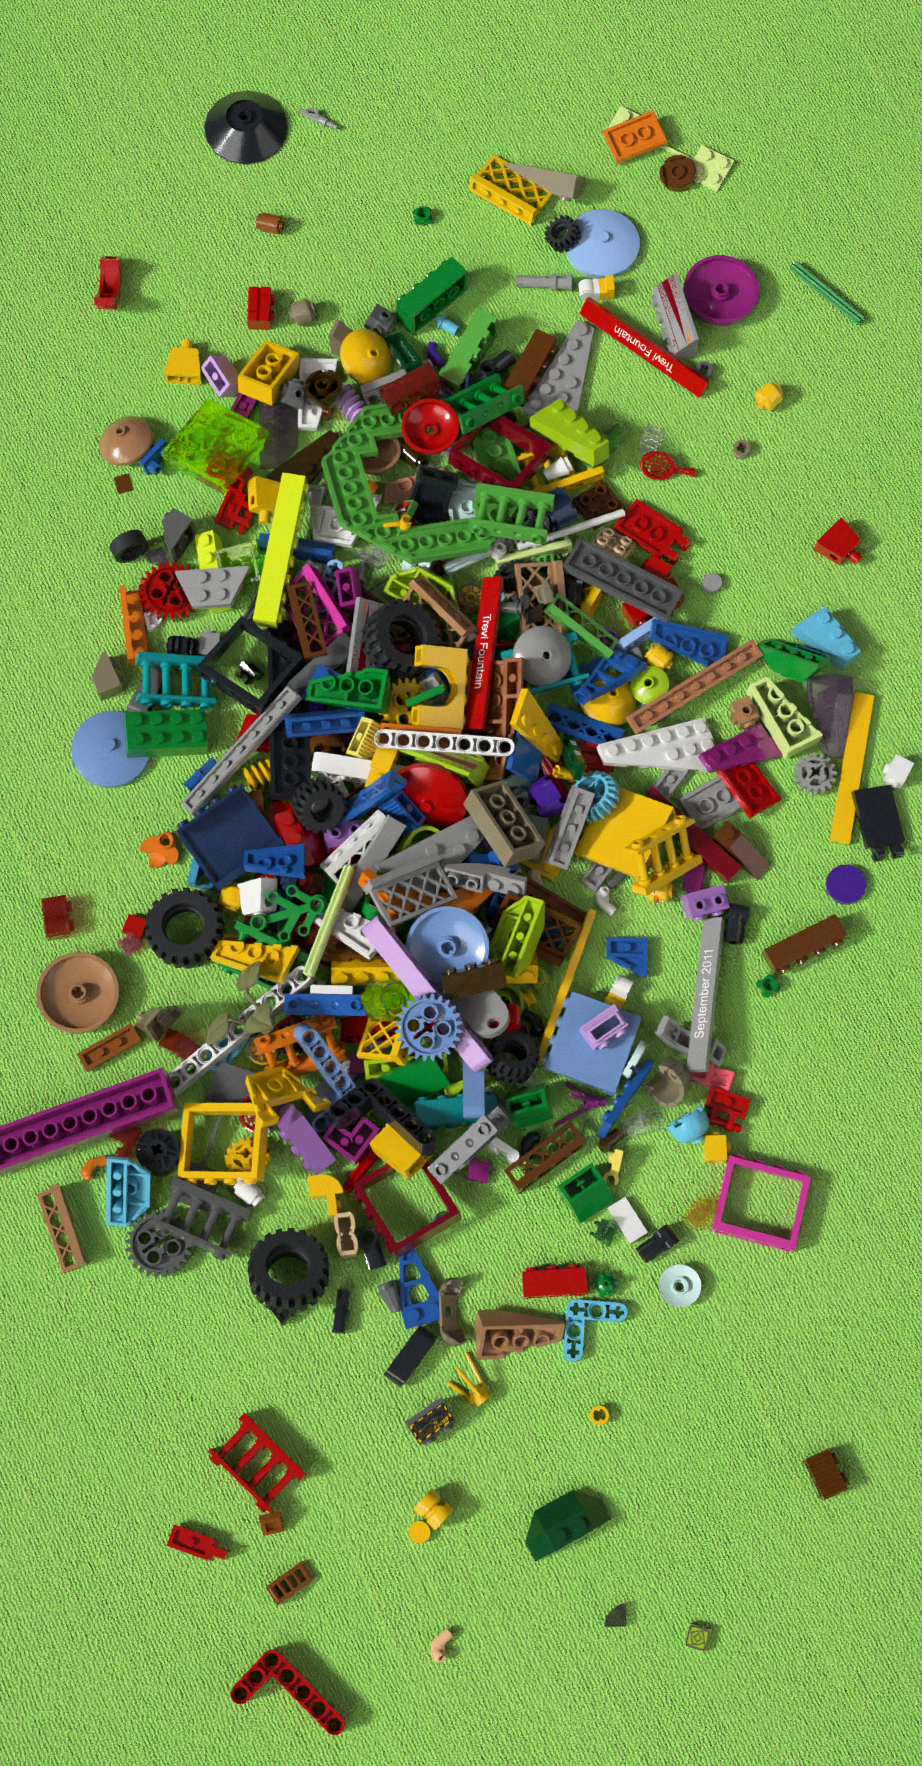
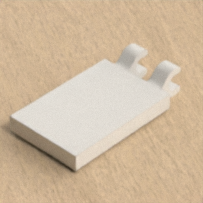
(321, 988)

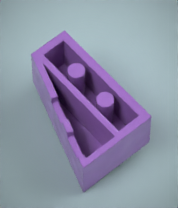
(303, 1139)

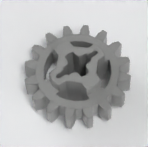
(809, 769)

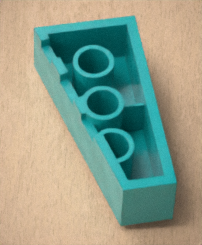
(447, 1110)

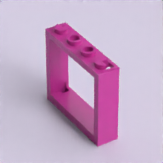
(754, 1236)

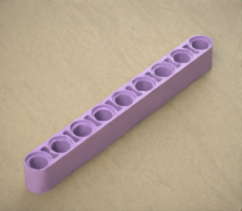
(419, 982)

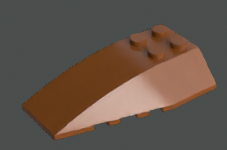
(504, 694)

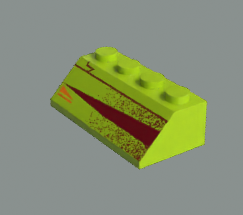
(469, 768)

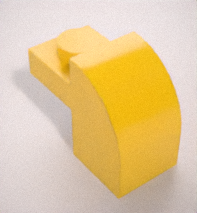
(326, 1187)

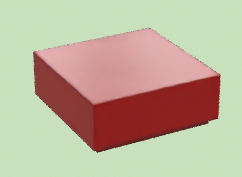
(134, 924)

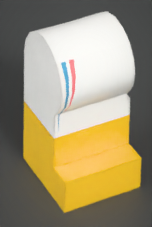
(597, 289)
(619, 991)

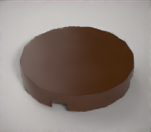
(677, 173)

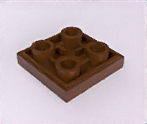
(597, 502)

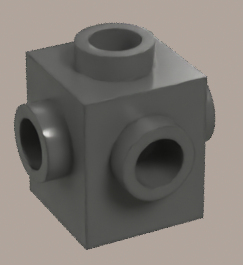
(380, 321)
(293, 393)

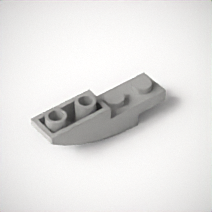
(485, 876)

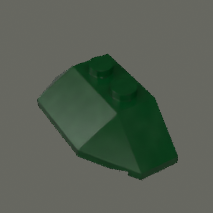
(564, 1522)

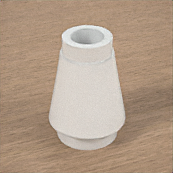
(558, 468)

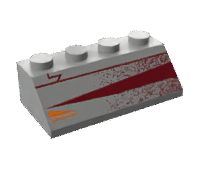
(675, 318)
(357, 659)

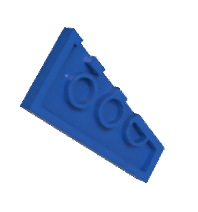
(691, 642)

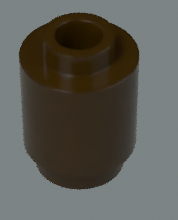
(411, 456)

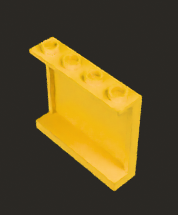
(631, 820)

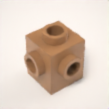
(744, 713)

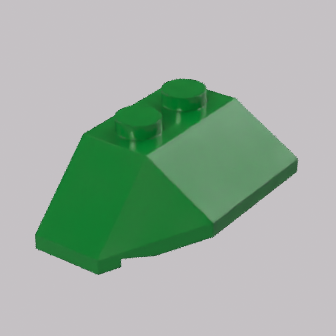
(793, 659)

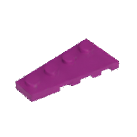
(742, 749)

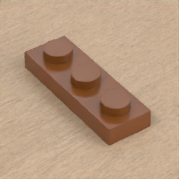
(109, 1047)

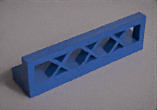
(307, 549)
(582, 726)
(373, 795)

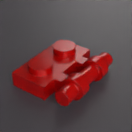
(230, 510)
(727, 1103)

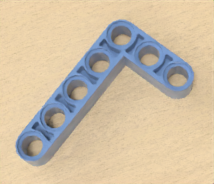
(330, 1073)

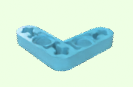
(579, 1320)

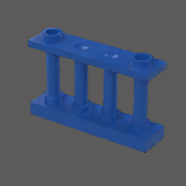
(323, 1004)

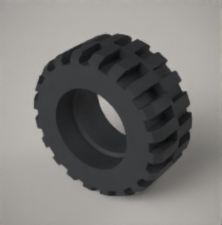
(378, 643)
(166, 909)
(288, 1245)

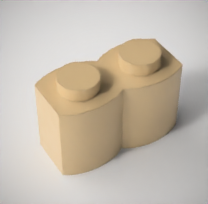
(346, 1240)

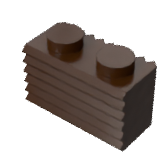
(825, 1474)

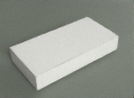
(627, 1220)

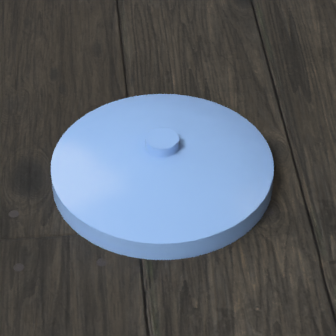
(606, 244)

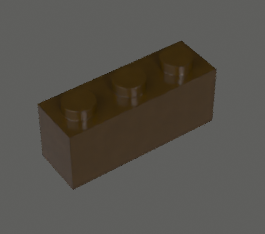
(473, 979)

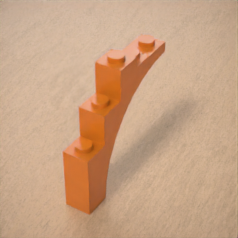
(467, 899)

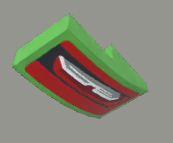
(406, 508)

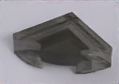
(616, 1617)

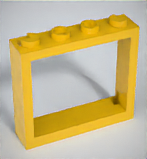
(229, 1178)

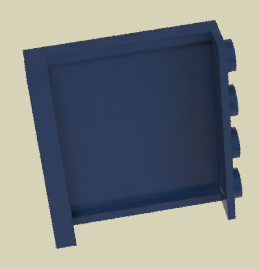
(223, 833)

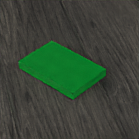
(415, 1079)

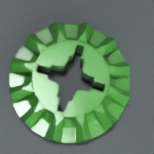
(549, 557)

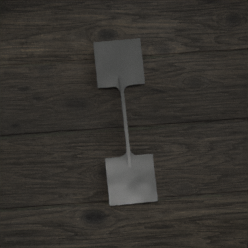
(226, 1087)

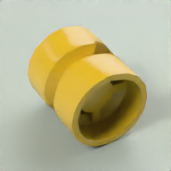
(433, 1509)

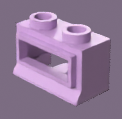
(603, 1041)

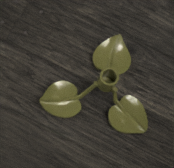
(258, 1022)

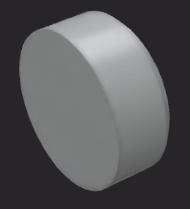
(712, 583)

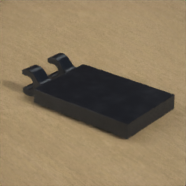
(879, 821)

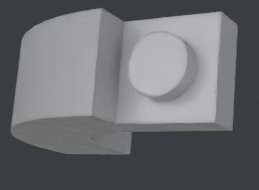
(678, 1039)

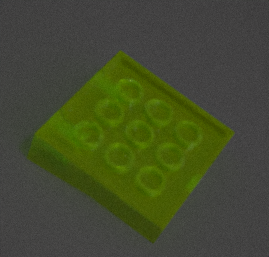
(215, 446)

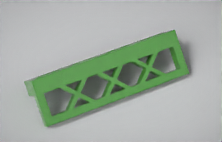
(583, 635)

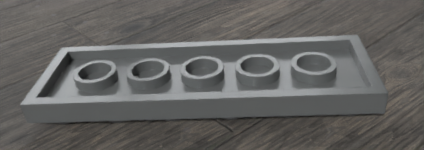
(622, 580)

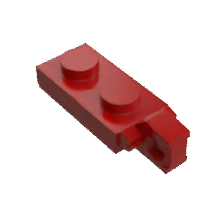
(195, 1544)

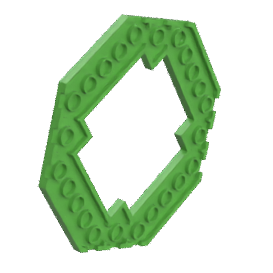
(420, 543)

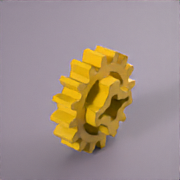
(242, 1156)

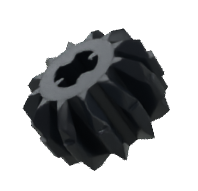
(182, 645)

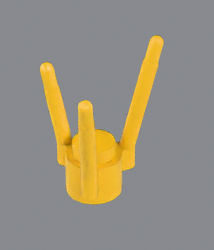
(477, 1393)

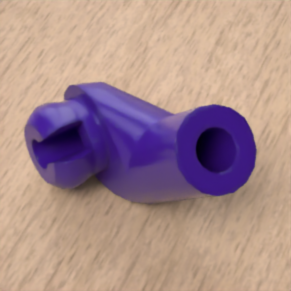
(436, 359)

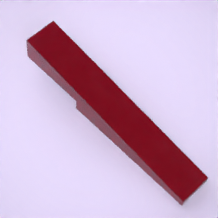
(700, 843)

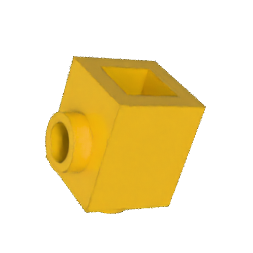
(715, 1148)

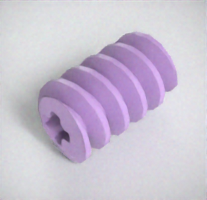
(350, 404)

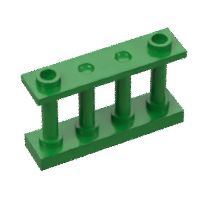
(492, 408)
(265, 938)

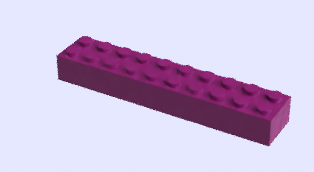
(86, 1119)

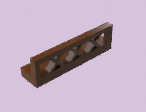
(298, 617)
(550, 1163)

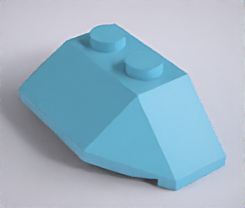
(126, 1191)

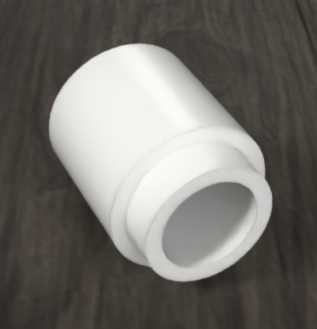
(249, 1194)

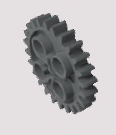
(167, 1261)

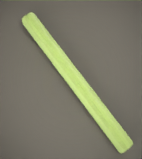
(329, 921)

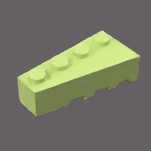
(782, 720)

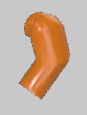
(90, 1166)

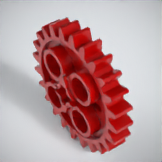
(153, 585)

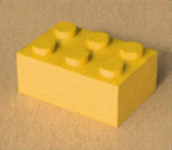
(267, 372)

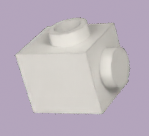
(897, 771)

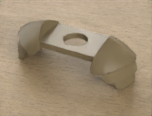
(449, 1330)

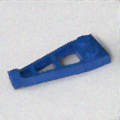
(619, 660)
(423, 1312)

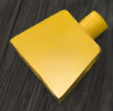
(184, 365)
(262, 498)

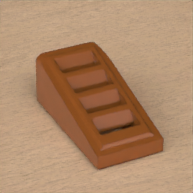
(270, 1588)

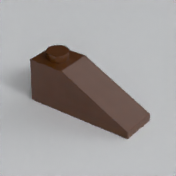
(741, 850)

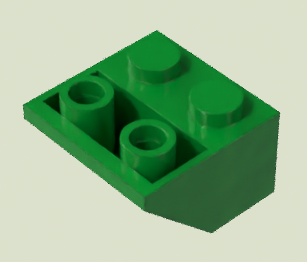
(529, 1105)
(585, 1193)

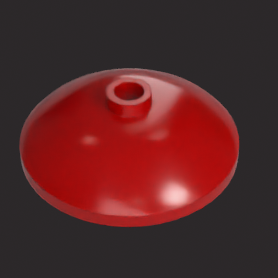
(430, 415)

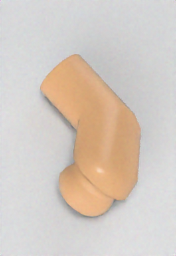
(438, 1646)

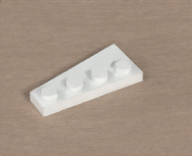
(310, 415)

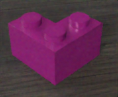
(354, 1144)

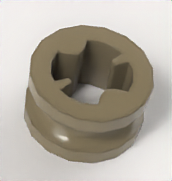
(744, 444)

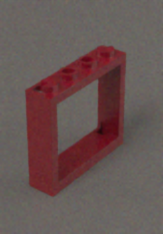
(515, 434)
(421, 1235)

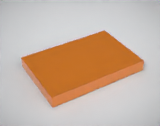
(635, 137)

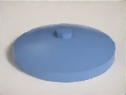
(101, 752)
(447, 939)

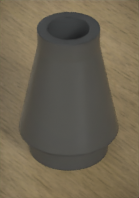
(390, 1295)

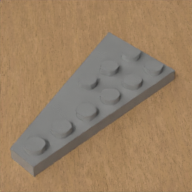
(566, 372)

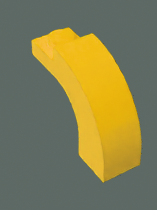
(382, 762)

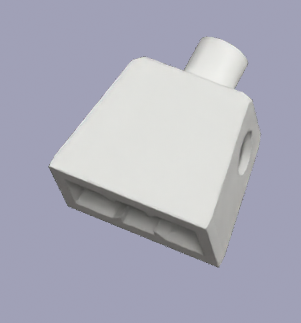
(254, 897)

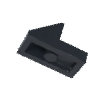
(533, 614)

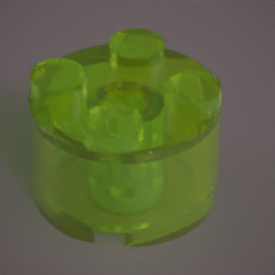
(384, 1000)

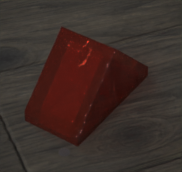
(178, 1044)

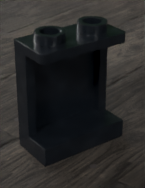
(433, 492)

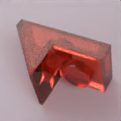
(128, 1139)

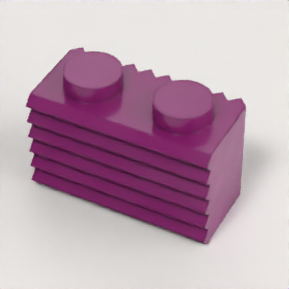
(348, 588)

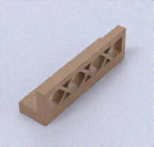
(69, 1227)

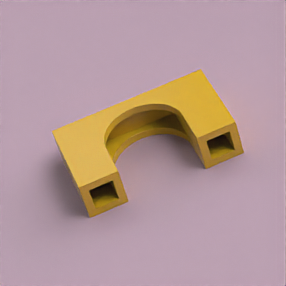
(453, 664)

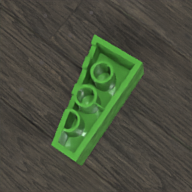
(470, 349)

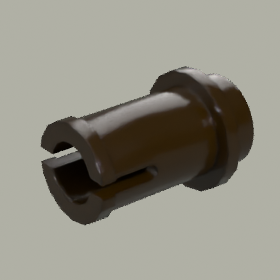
(610, 1140)

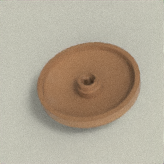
(78, 993)

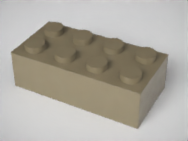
(504, 823)

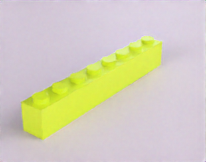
(280, 550)

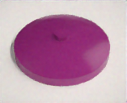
(721, 290)

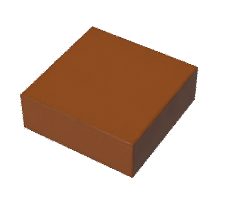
(271, 1523)

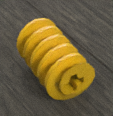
(257, 775)

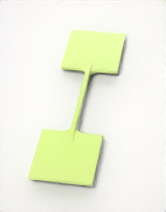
(709, 164)

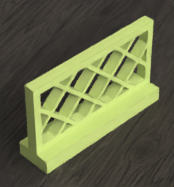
(530, 554)

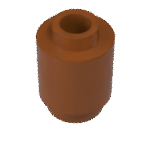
(270, 223)

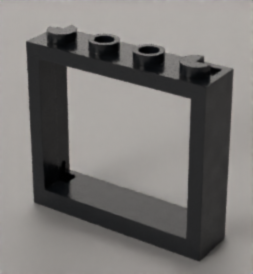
(235, 691)

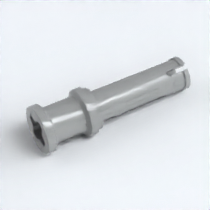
(553, 282)

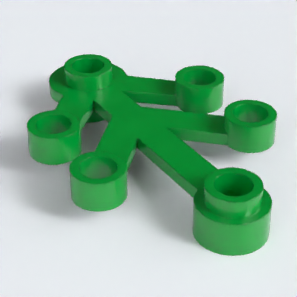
(293, 911)

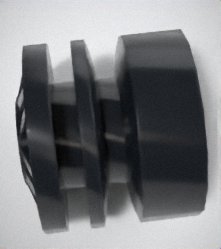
(163, 1163)

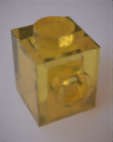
(699, 1213)

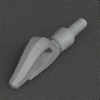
(308, 113)
(361, 570)

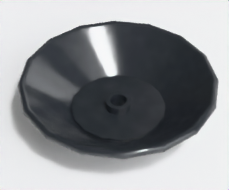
(248, 139)

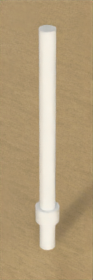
(575, 528)

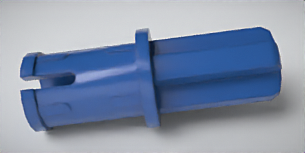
(192, 782)

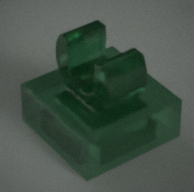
(605, 1232)

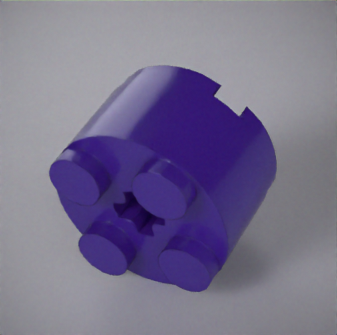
(545, 798)

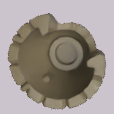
(671, 1085)

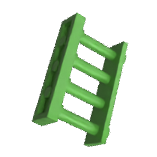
(511, 497)

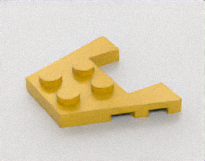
(276, 1088)

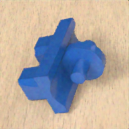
(151, 460)

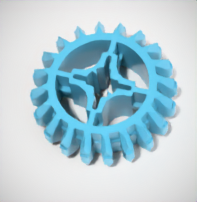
(605, 791)

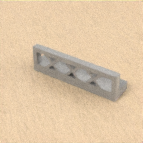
(569, 827)

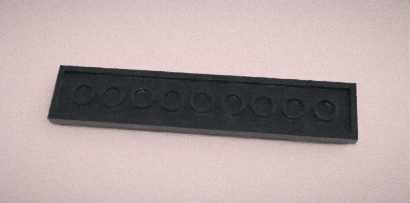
(288, 756)

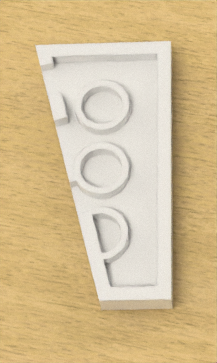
(349, 931)

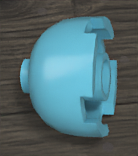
(690, 1126)

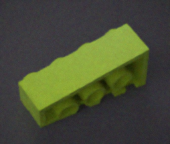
(571, 432)

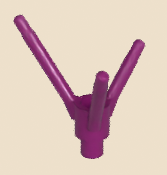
(589, 1102)

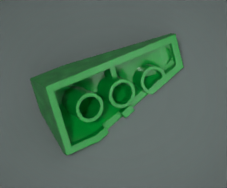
(358, 690)

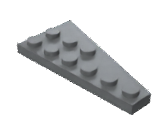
(451, 845)

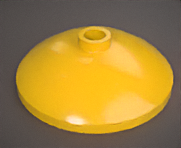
(359, 361)
(611, 708)

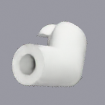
(602, 900)

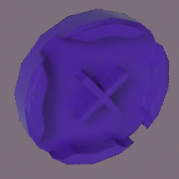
(845, 884)

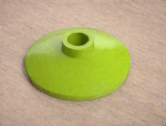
(659, 685)

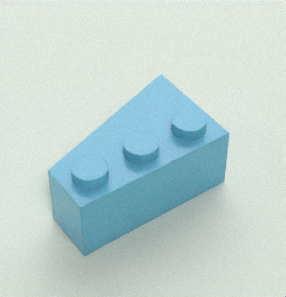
(826, 635)

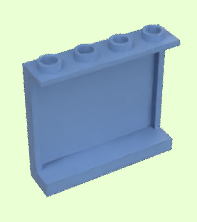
(575, 1058)

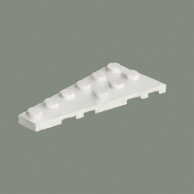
(664, 748)

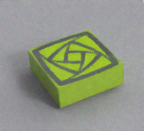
(697, 1637)

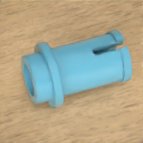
(446, 324)

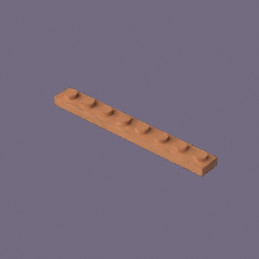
(694, 686)

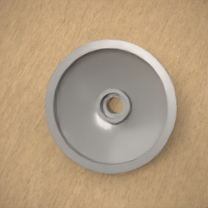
(532, 646)

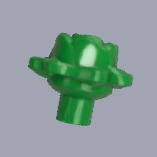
(605, 1284)

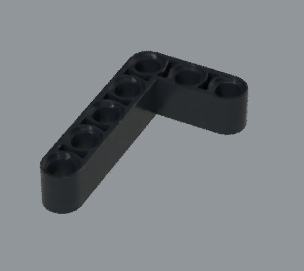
(374, 1096)

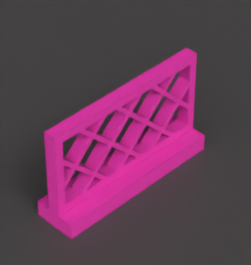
(328, 601)

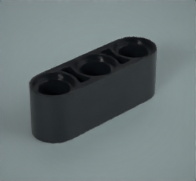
(410, 1356)

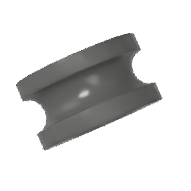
(706, 365)

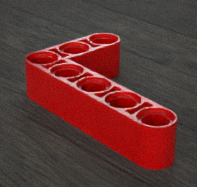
(292, 1687)

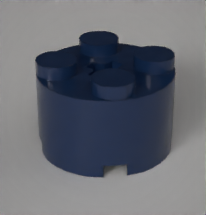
(562, 513)

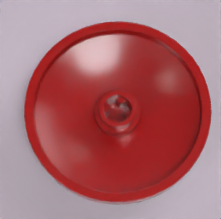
(435, 793)

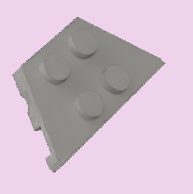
(212, 586)

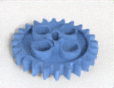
(440, 1042)

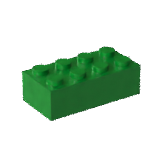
(431, 295)
(165, 733)

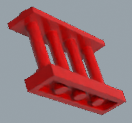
(277, 1457)

